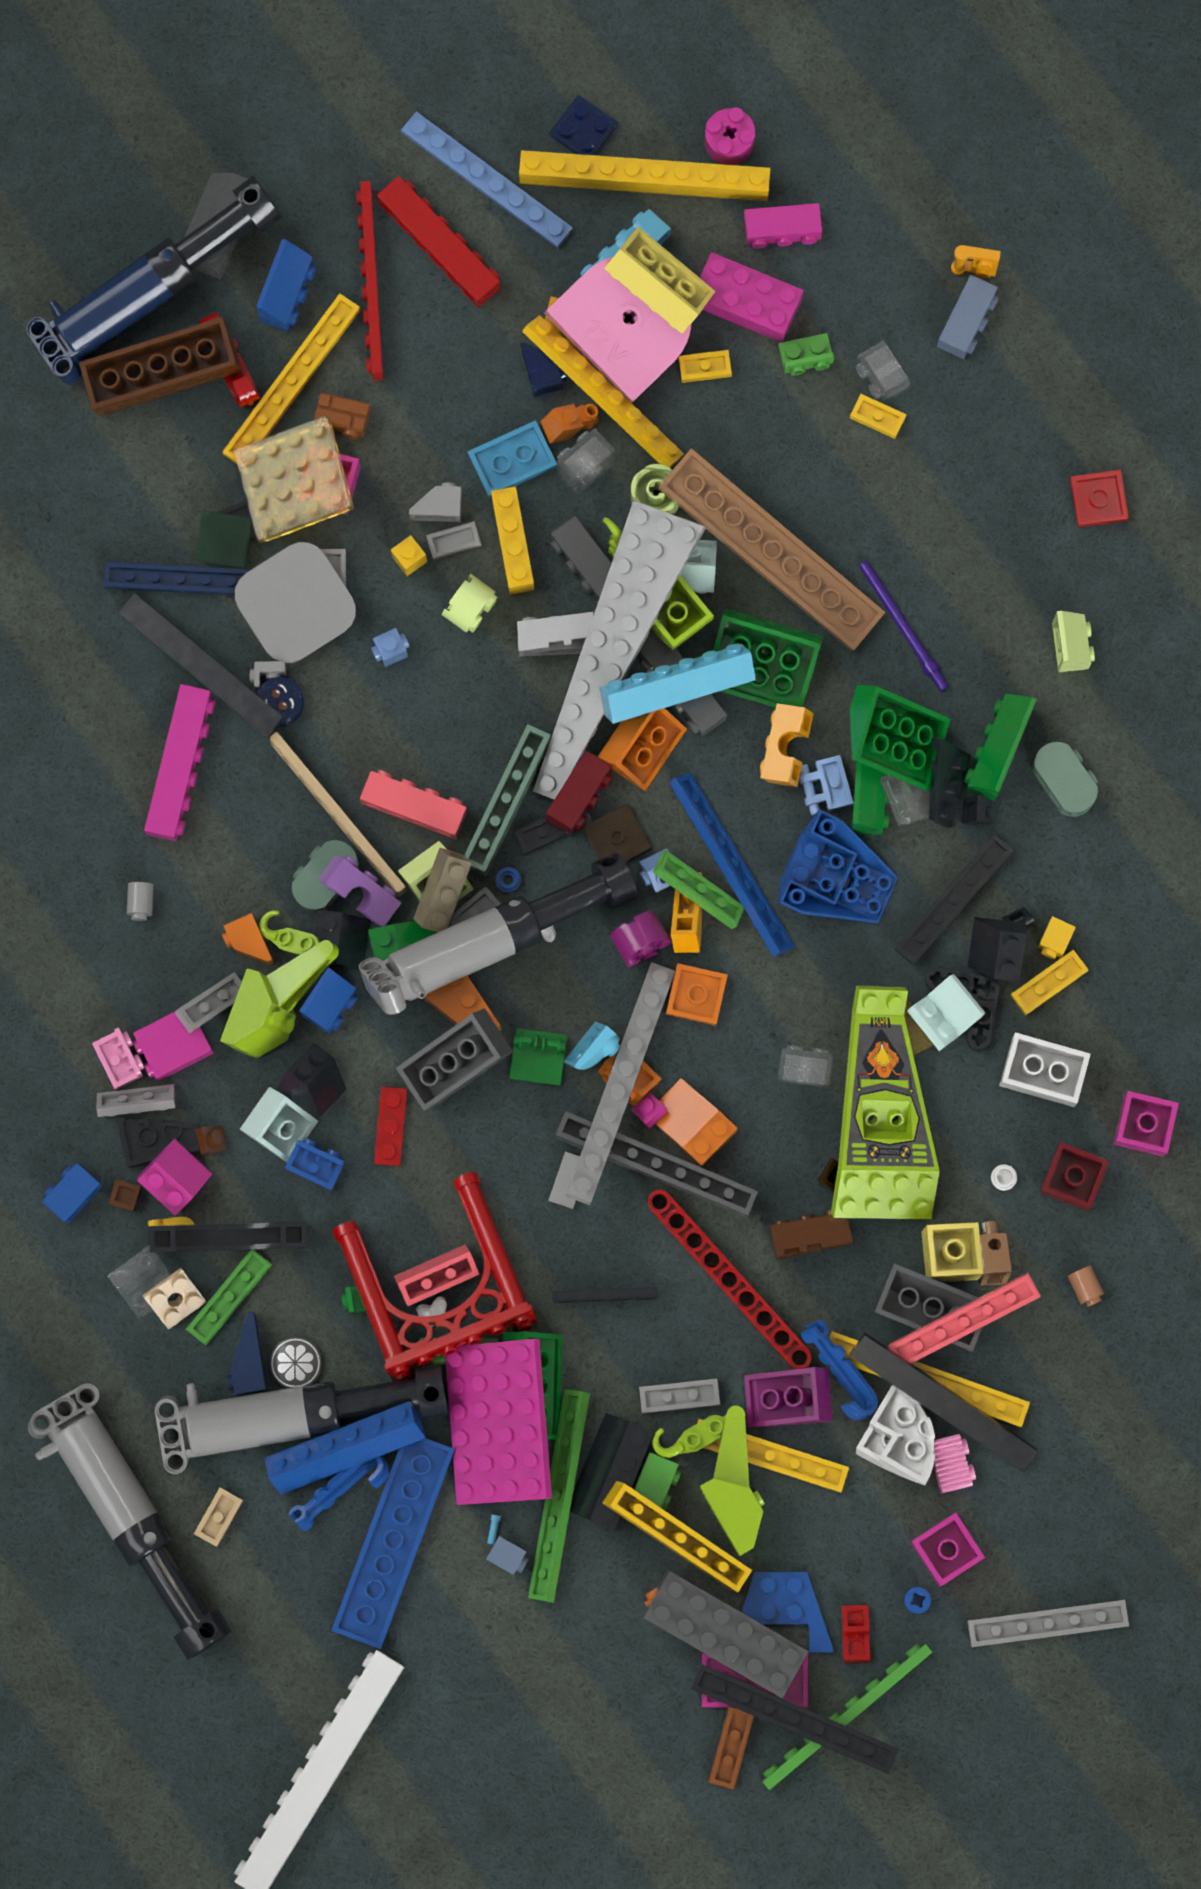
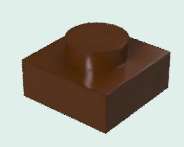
(211, 1139)
(125, 1195)

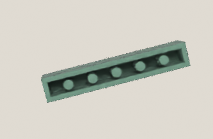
(507, 799)

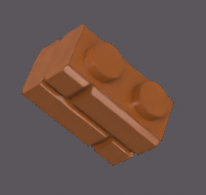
(344, 414)

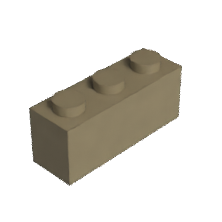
(442, 890)

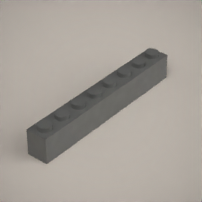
(664, 1168)

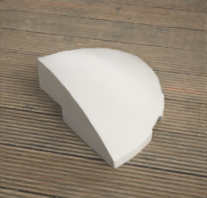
(900, 1438)

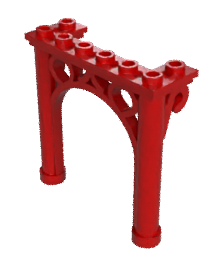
(518, 1313)

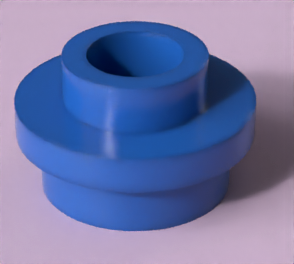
(508, 871)

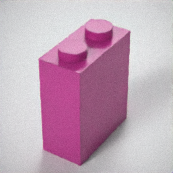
(170, 1046)

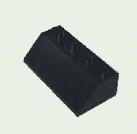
(612, 1458)

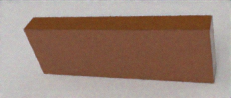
(730, 1748)

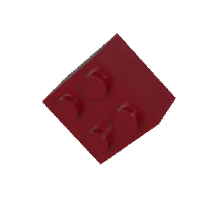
(1074, 1176)

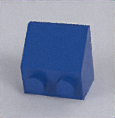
(329, 1001)

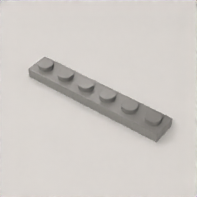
(1048, 1623)

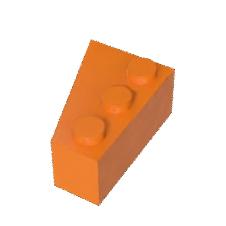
(458, 1001)

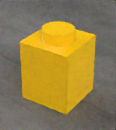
(409, 555)
(1056, 938)

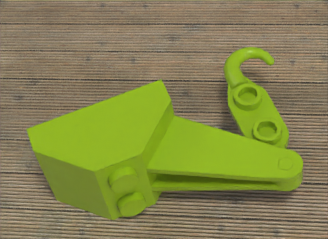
(682, 611)
(265, 1004)
(729, 1490)

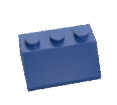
(285, 286)

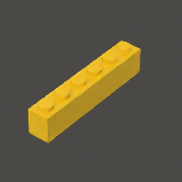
(677, 1536)

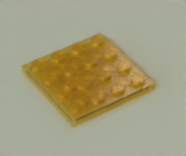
(293, 479)

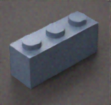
(968, 317)

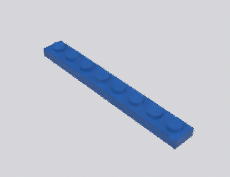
(731, 864)

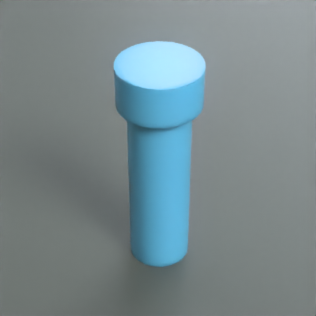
(493, 1528)

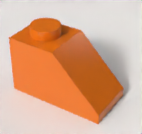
(246, 939)

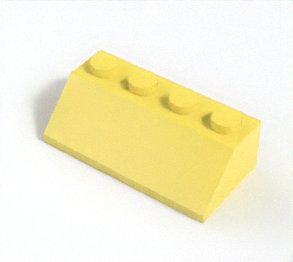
(659, 280)

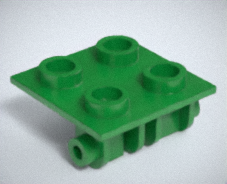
(538, 1056)

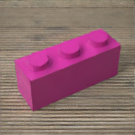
(782, 225)

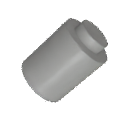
(139, 900)

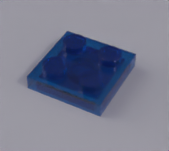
(583, 128)

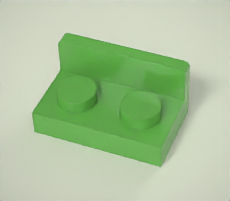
(806, 354)

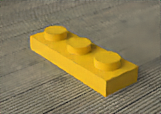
(1049, 982)

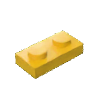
(705, 366)
(877, 416)

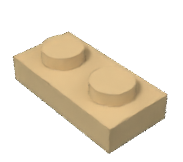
(218, 1517)

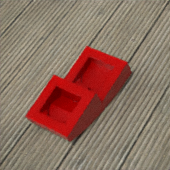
(855, 1634)

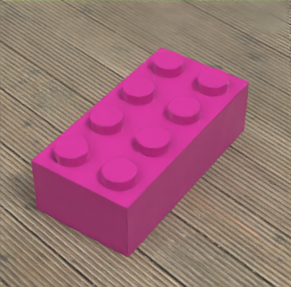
(750, 297)

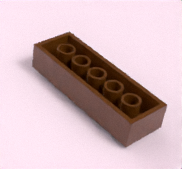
(160, 366)

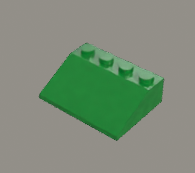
(780, 658)
(895, 735)

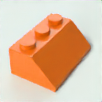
(642, 746)

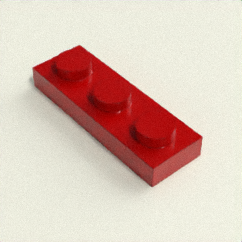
(390, 1126)

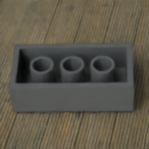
(454, 1059)

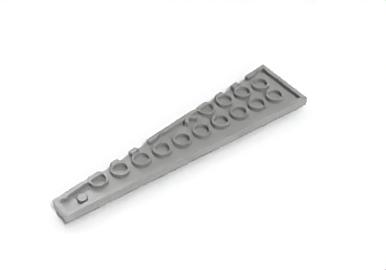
(638, 583)

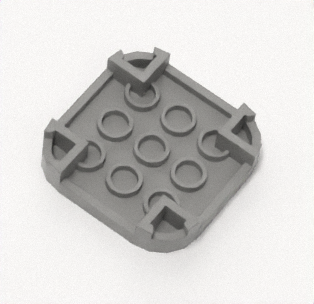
(295, 602)

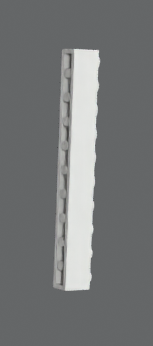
(319, 1773)

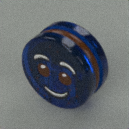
(284, 698)

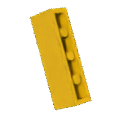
(512, 540)

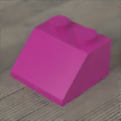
(174, 1176)

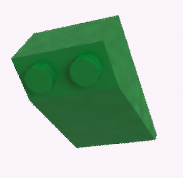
(395, 937)

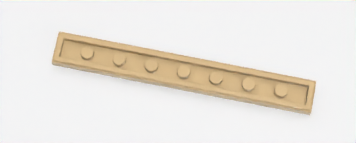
(337, 814)

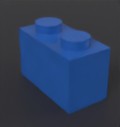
(71, 1192)

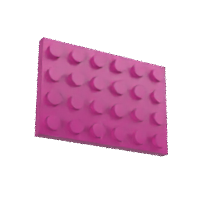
(498, 1422)

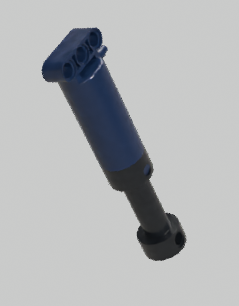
(144, 284)

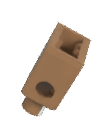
(997, 1261)

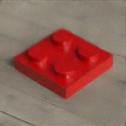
(1099, 498)

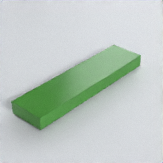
(698, 889)
(229, 1297)

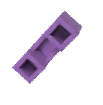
(377, 902)

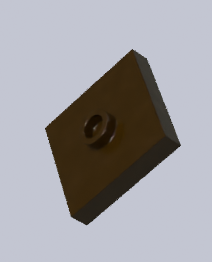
(617, 833)

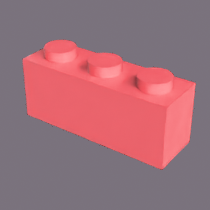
(436, 1275)

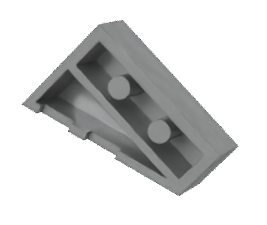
(553, 634)

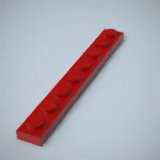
(369, 270)

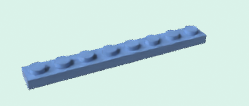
(487, 180)

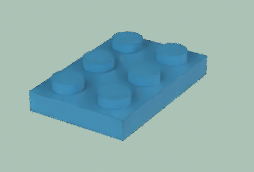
(512, 458)

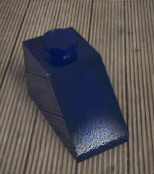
(542, 371)

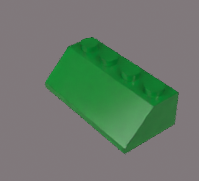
(1000, 745)
(869, 802)
(551, 1373)

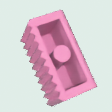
(951, 1464)

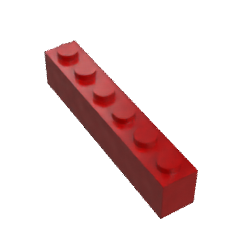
(438, 241)

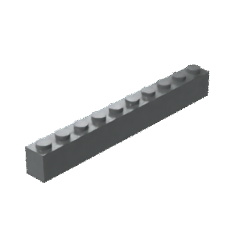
(592, 566)

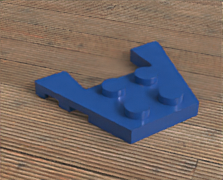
(787, 1600)

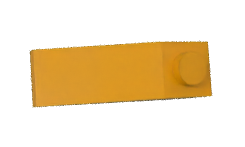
(686, 924)

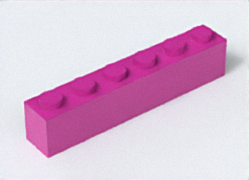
(178, 763)

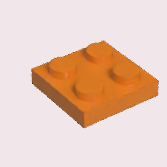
(696, 994)

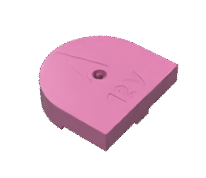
(622, 352)

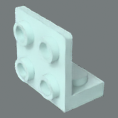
(946, 1012)

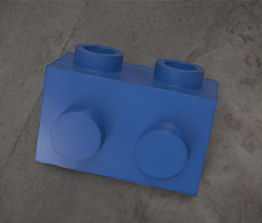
(315, 1164)

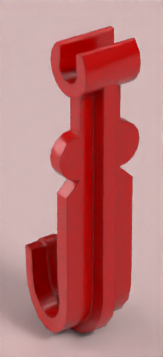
(240, 384)

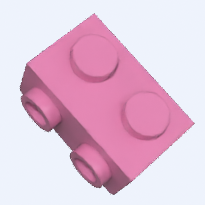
(117, 1058)

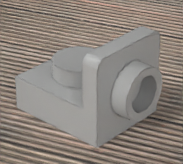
(268, 669)

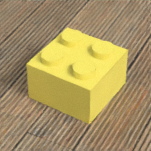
(952, 1252)

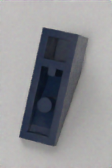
(247, 1366)

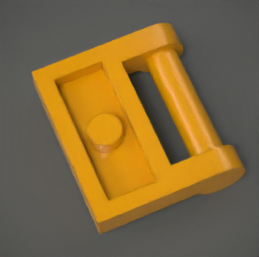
(983, 263)

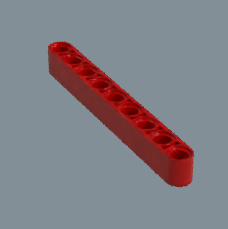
(725, 1267)

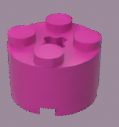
(722, 147)

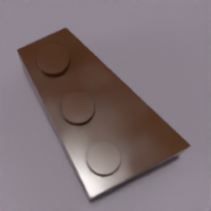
(809, 1235)

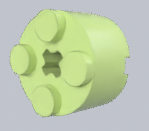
(647, 482)
(469, 603)

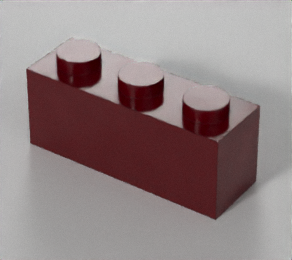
(579, 793)

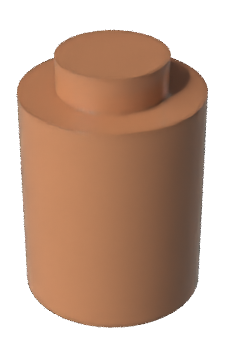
(1086, 1286)

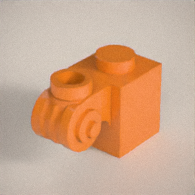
(568, 420)

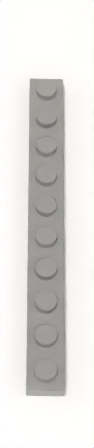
(620, 1084)

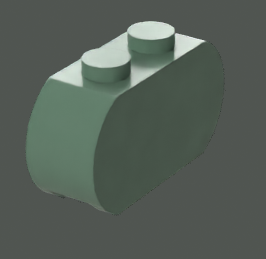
(1065, 778)
(306, 888)

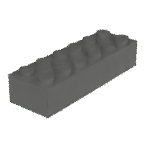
(724, 1634)

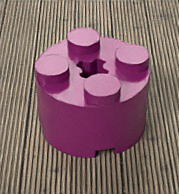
(640, 938)

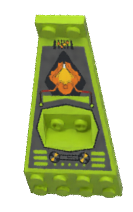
(883, 1164)

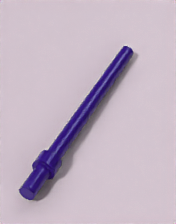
(929, 666)

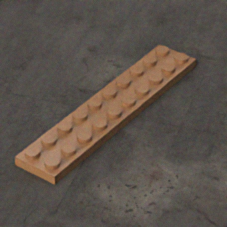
(771, 550)

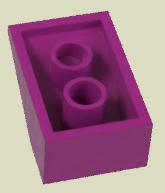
(788, 1397)

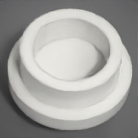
(1003, 1177)

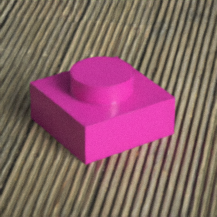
(649, 1110)

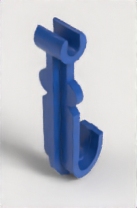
(844, 1370)
(336, 1487)

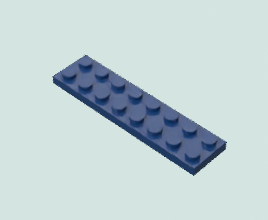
(392, 1542)

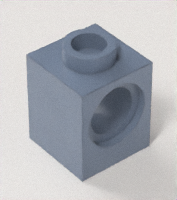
(508, 1556)

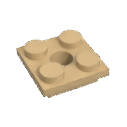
(174, 1311)

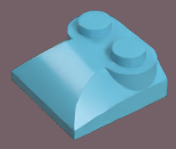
(593, 1046)

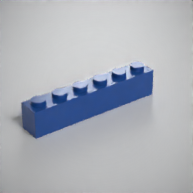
(344, 1448)

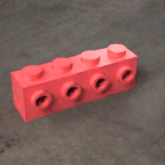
(413, 804)

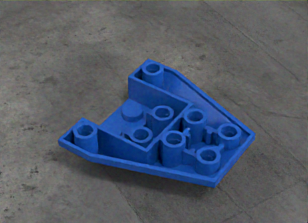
(835, 874)

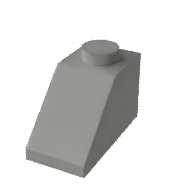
(439, 504)

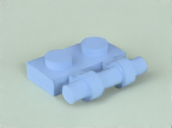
(833, 784)

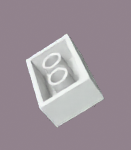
(1044, 1069)

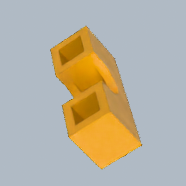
(787, 724)

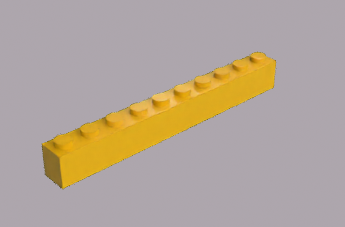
(644, 175)

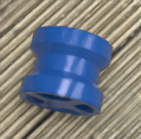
(913, 1601)

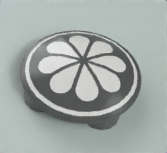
(295, 1362)

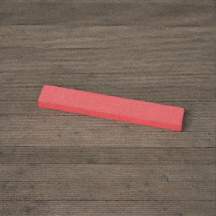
(966, 1319)

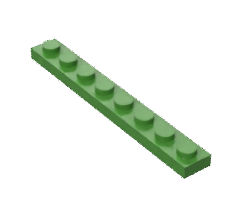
(557, 1508)
(854, 1707)

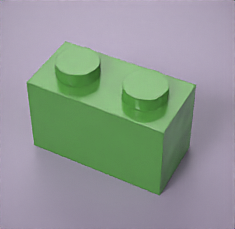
(656, 1479)

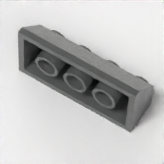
(215, 198)
(920, 1300)

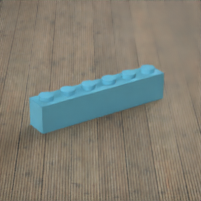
(677, 683)

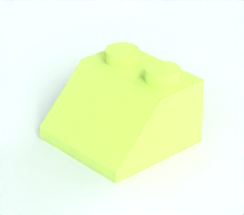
(1071, 641)
(418, 871)

